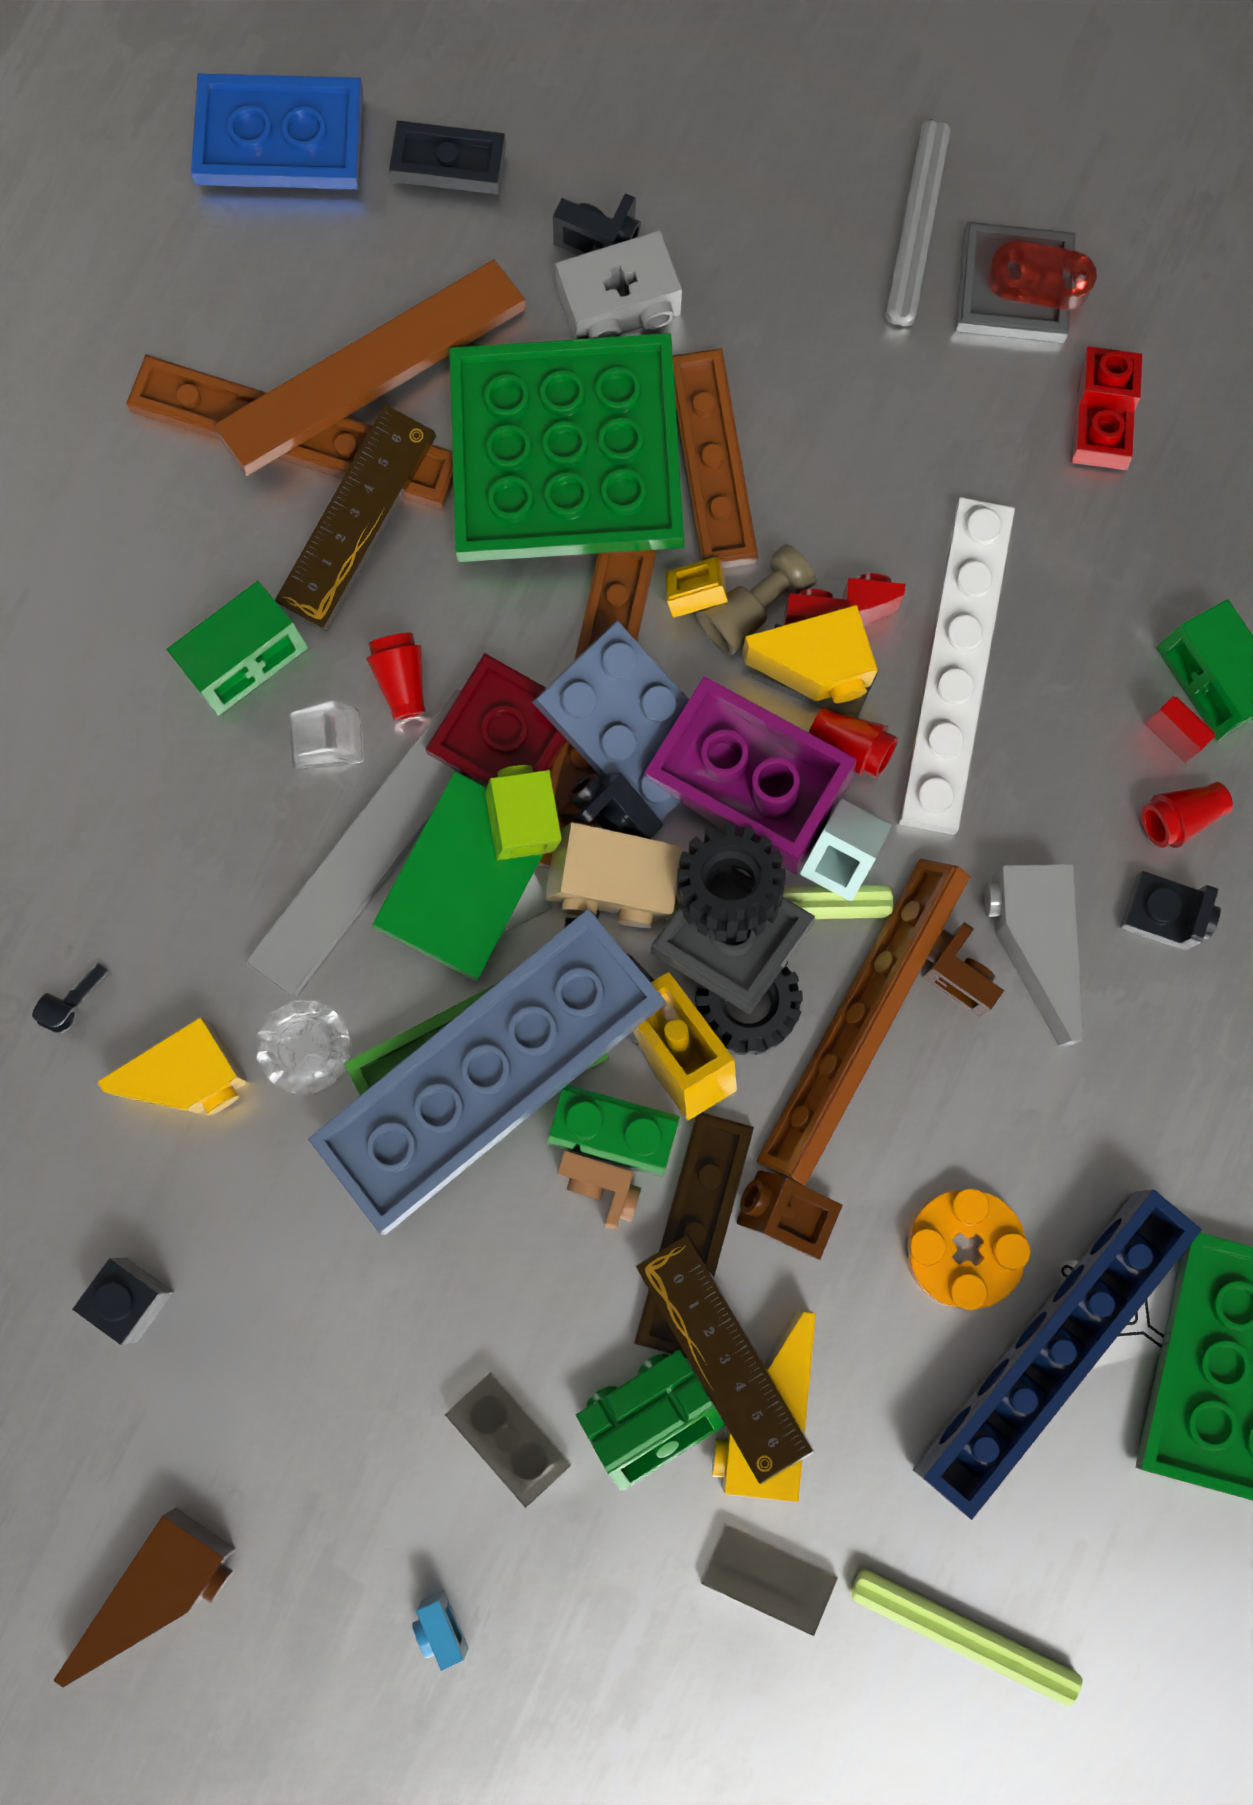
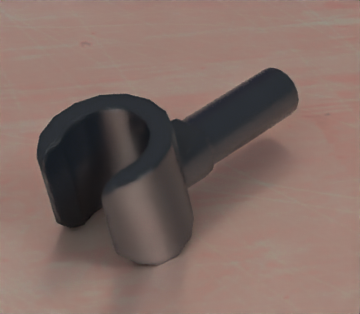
(60, 1014)

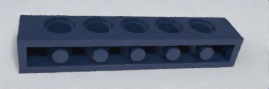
(1056, 1351)

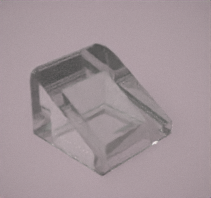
(325, 736)

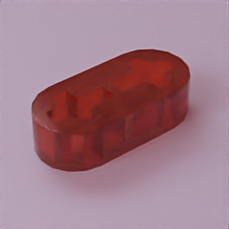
(1041, 275)

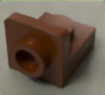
(964, 981)
(788, 1213)

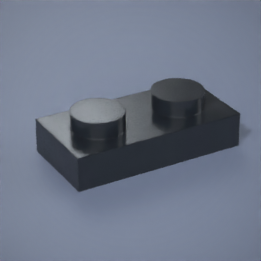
(447, 157)

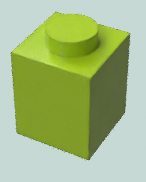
(522, 812)

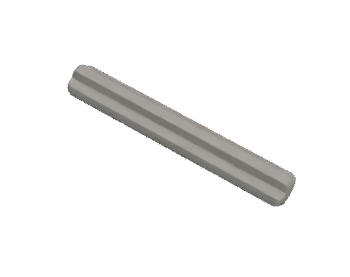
(918, 223)

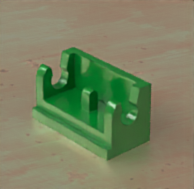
(238, 648)
(1214, 666)

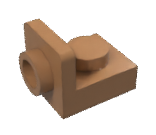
(592, 1177)

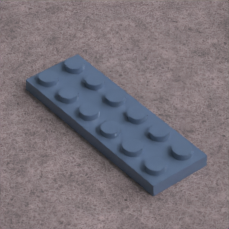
(486, 1072)

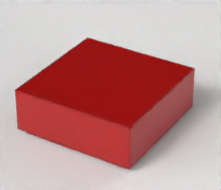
(1180, 729)

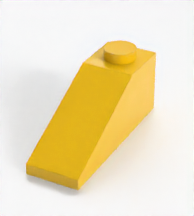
(791, 1372)

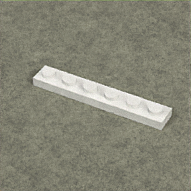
(957, 666)

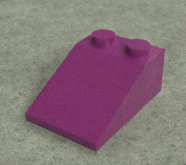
(752, 771)

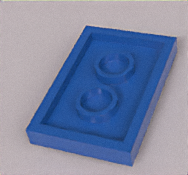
(277, 131)

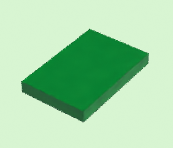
(452, 888)

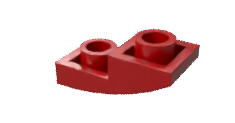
(1107, 407)
(871, 593)

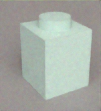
(846, 850)

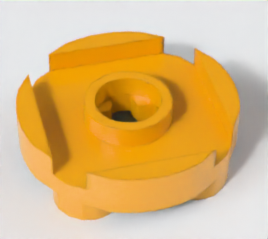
(966, 1284)

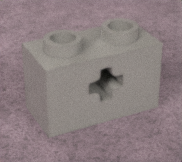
(638, 270)

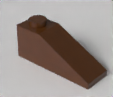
(163, 1582)

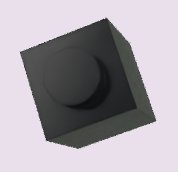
(123, 1300)

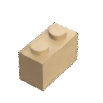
(614, 875)

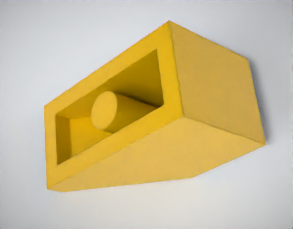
(816, 656)
(686, 1052)
(181, 1072)

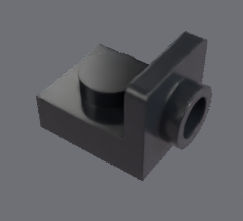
(586, 228)
(615, 801)
(1171, 911)

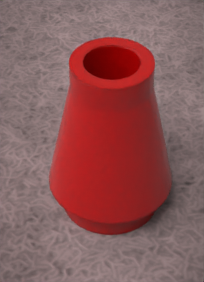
(399, 673)
(857, 737)
(1182, 814)

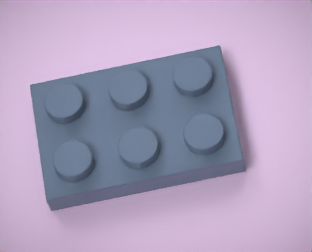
(616, 711)

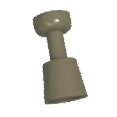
(744, 612)

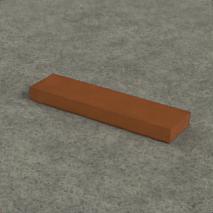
(713, 459)

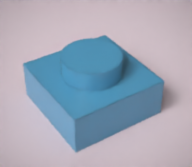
(439, 1631)

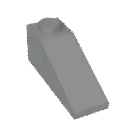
(1040, 935)

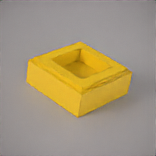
(696, 587)

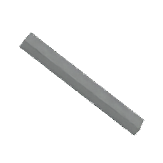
(354, 867)

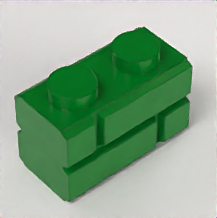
(613, 1130)
(648, 1419)

